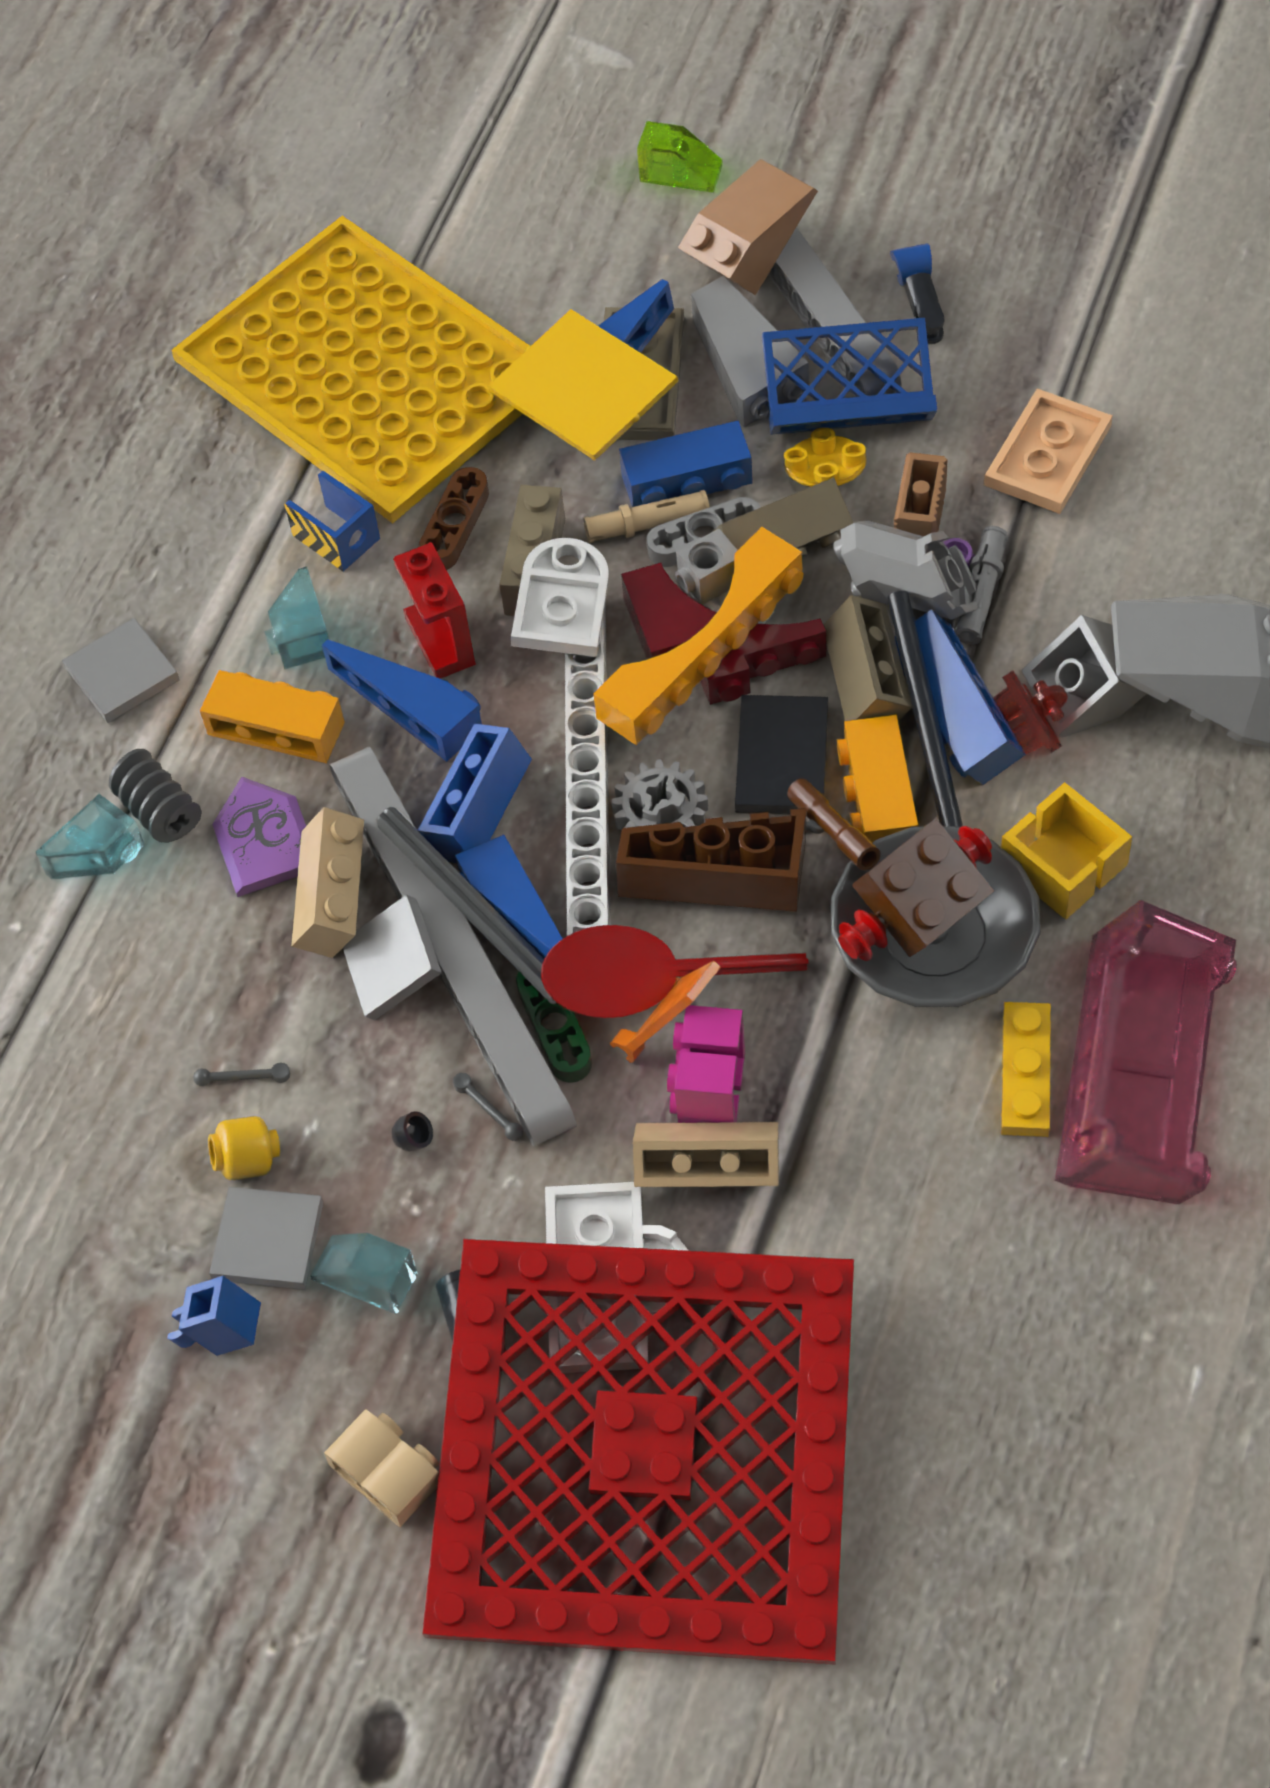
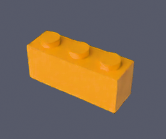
(272, 716)
(876, 777)

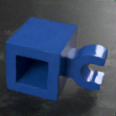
(216, 1317)

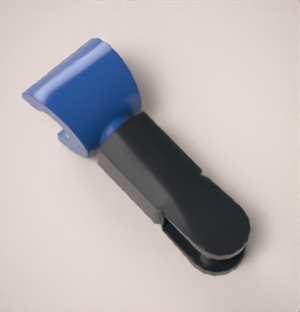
(915, 272)

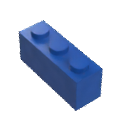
(686, 463)
(475, 791)

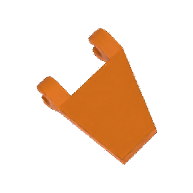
(680, 997)

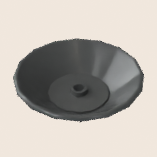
(965, 961)

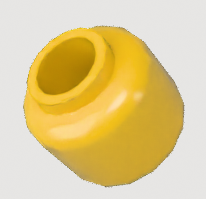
(243, 1148)

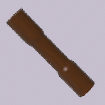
(848, 838)

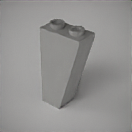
(733, 341)

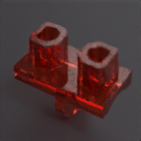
(1036, 729)

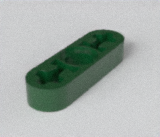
(552, 1039)

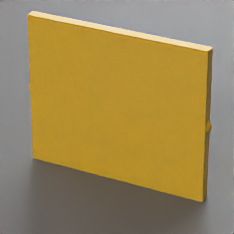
(583, 384)

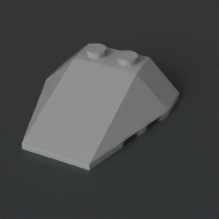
(1202, 655)

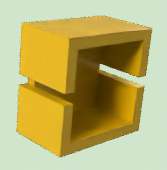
(1073, 849)

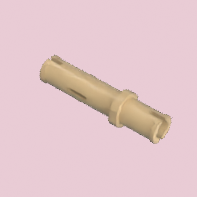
(647, 516)

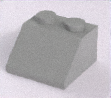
(1086, 668)

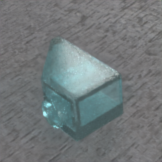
(297, 623)
(92, 842)
(367, 1269)

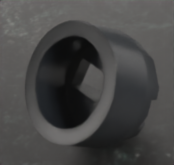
(416, 1136)

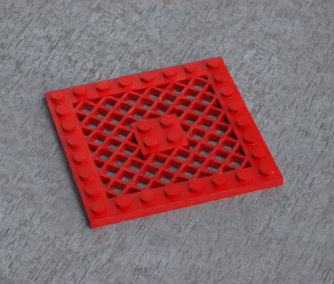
(644, 1451)

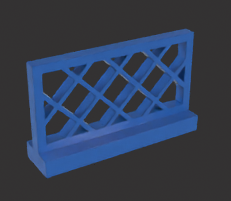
(851, 411)

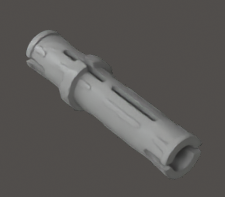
(985, 570)

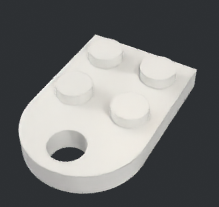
(560, 603)

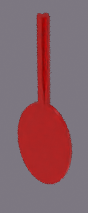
(629, 970)

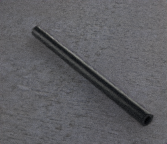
(924, 709)

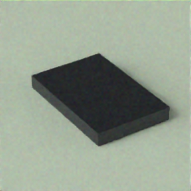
(777, 745)

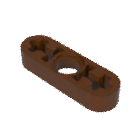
(453, 502)

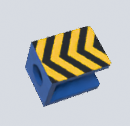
(330, 543)

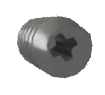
(153, 796)

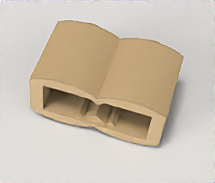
(384, 1466)

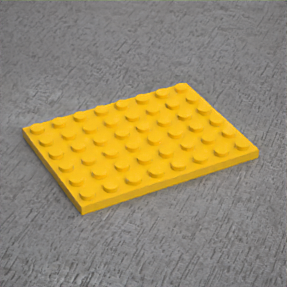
(360, 366)

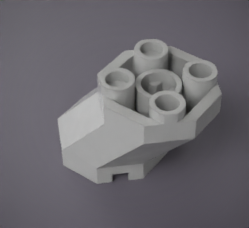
(897, 560)

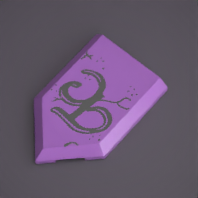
(259, 836)

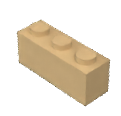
(328, 883)
(706, 1154)

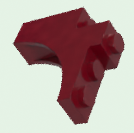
(669, 617)

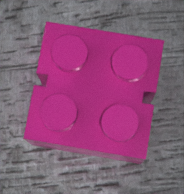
(707, 1065)

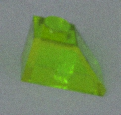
(676, 158)

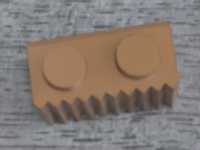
(921, 494)

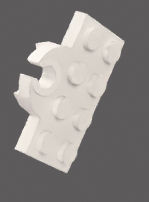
(601, 1217)

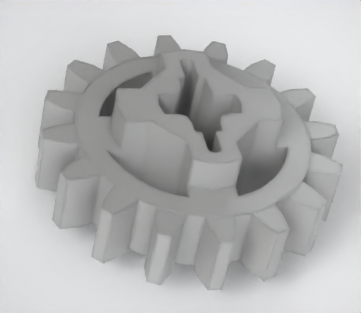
(657, 799)

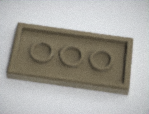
(665, 350)

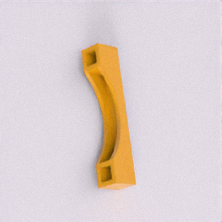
(645, 691)

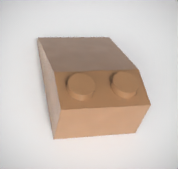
(748, 225)

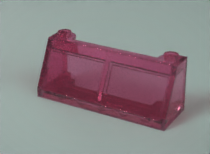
(1143, 1057)

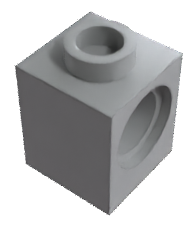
(706, 566)

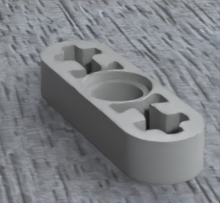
(671, 531)

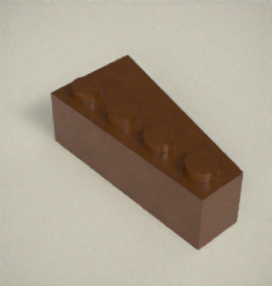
(716, 862)

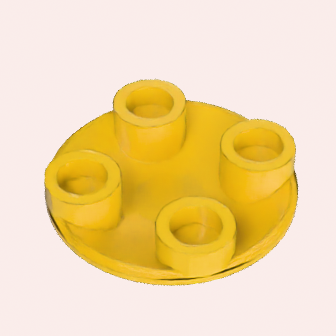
(824, 458)

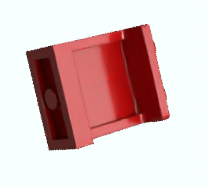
(438, 611)

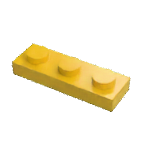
(1026, 1069)

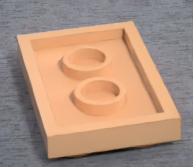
(1048, 450)

